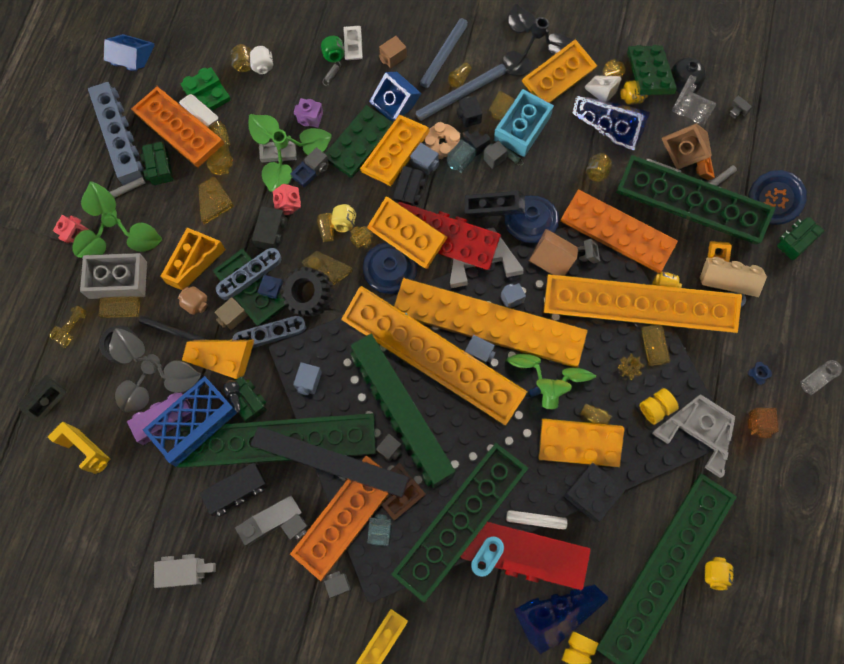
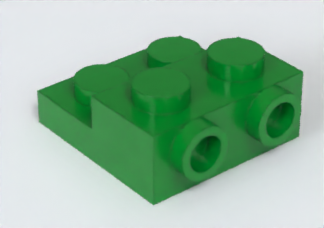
(206, 88)

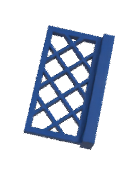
(196, 436)

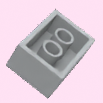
(113, 275)

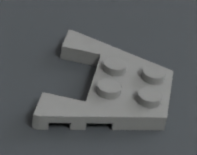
(502, 253)
(707, 424)

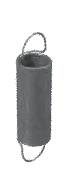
(332, 73)

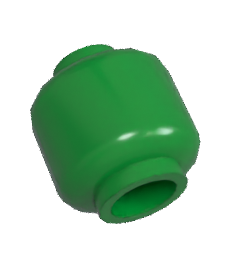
(332, 48)

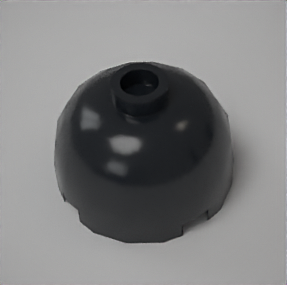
(685, 68)

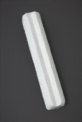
(536, 519)

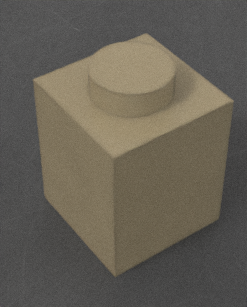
(230, 314)

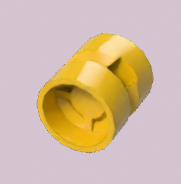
(661, 404)
(580, 649)

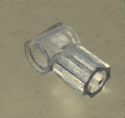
(820, 377)

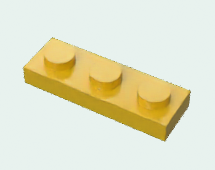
(383, 639)

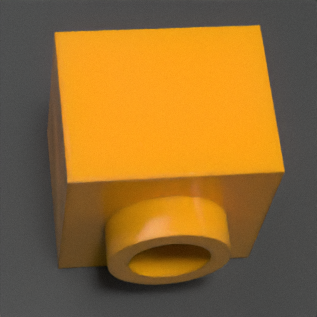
(725, 250)

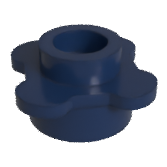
(765, 373)

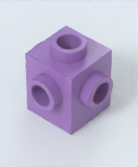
(308, 112)

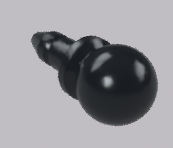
(232, 392)

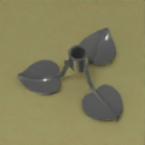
(129, 396)

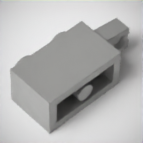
(180, 572)

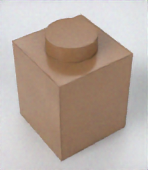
(392, 52)

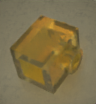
(501, 105)
(220, 161)

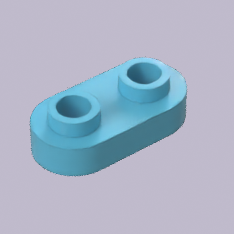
(488, 557)

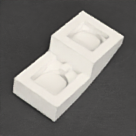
(353, 42)

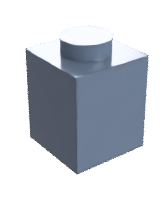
(424, 159)
(481, 349)
(307, 378)

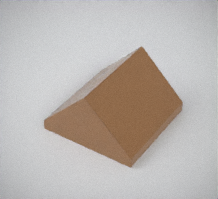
(688, 146)
(554, 254)

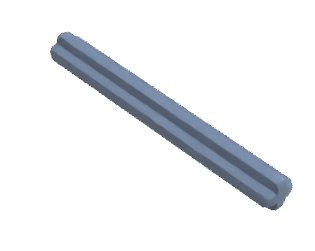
(443, 53)

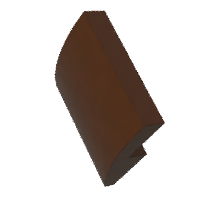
(397, 506)

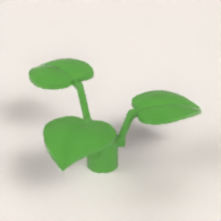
(265, 128)
(100, 201)
(551, 388)

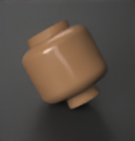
(193, 300)

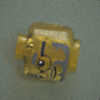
(240, 58)
(599, 167)

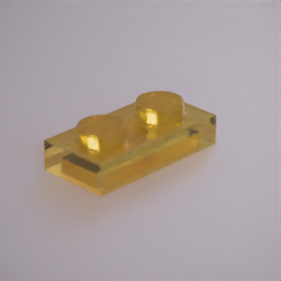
(655, 345)

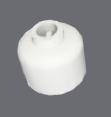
(261, 60)

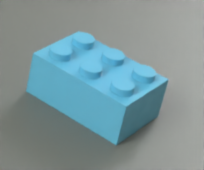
(523, 122)

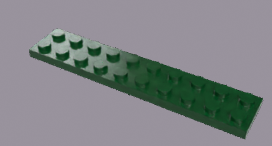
(232, 442)
(666, 572)

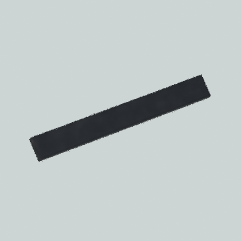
(330, 462)

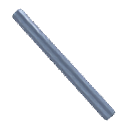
(460, 92)

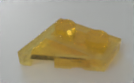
(332, 268)

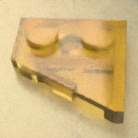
(213, 200)

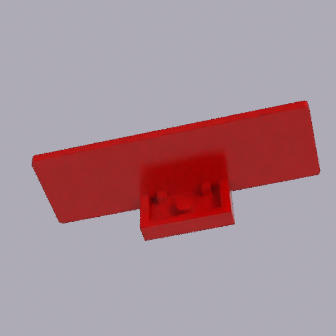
(463, 241)
(534, 556)

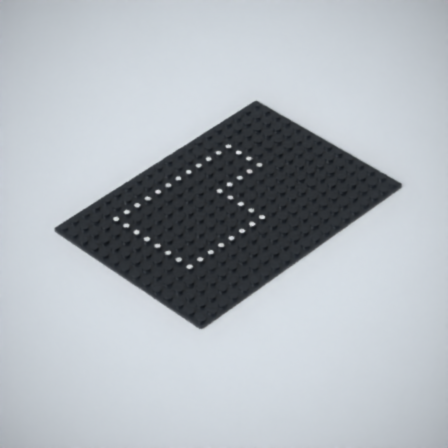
(470, 433)

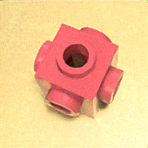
(287, 199)
(68, 228)

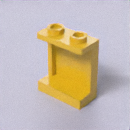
(68, 435)

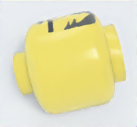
(343, 218)

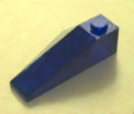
(616, 121)
(555, 618)

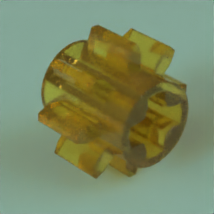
(613, 68)
(361, 237)
(627, 370)

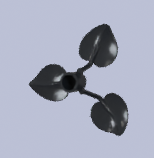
(521, 21)

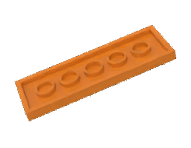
(177, 126)
(619, 231)
(338, 526)

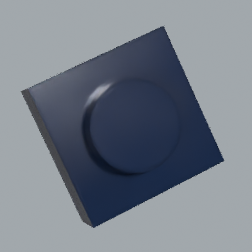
(303, 174)
(270, 286)

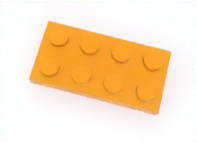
(559, 72)
(394, 150)
(406, 232)
(581, 442)

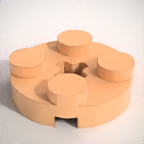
(441, 131)

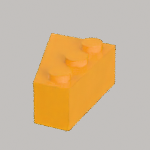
(191, 258)
(220, 356)

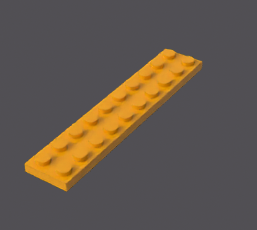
(642, 303)
(491, 322)
(434, 355)

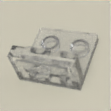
(693, 105)

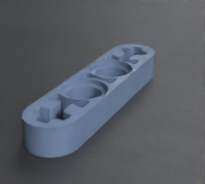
(251, 276)
(269, 331)

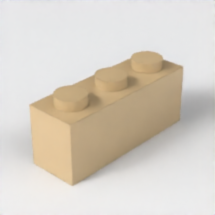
(733, 276)

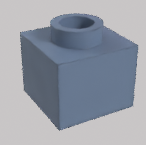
(512, 295)

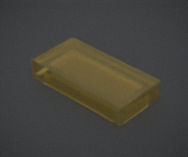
(119, 307)

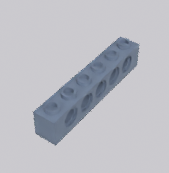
(106, 107)

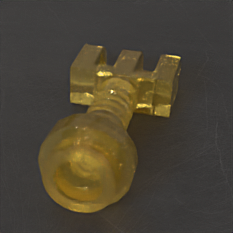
(61, 335)

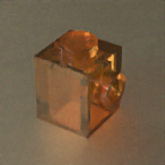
(763, 422)

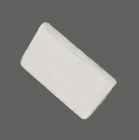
(198, 110)

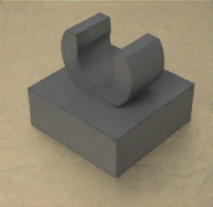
(740, 106)
(591, 251)

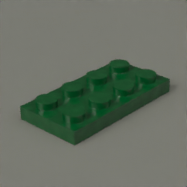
(651, 70)
(358, 141)
(257, 306)

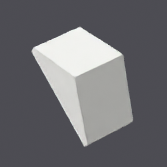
(603, 87)

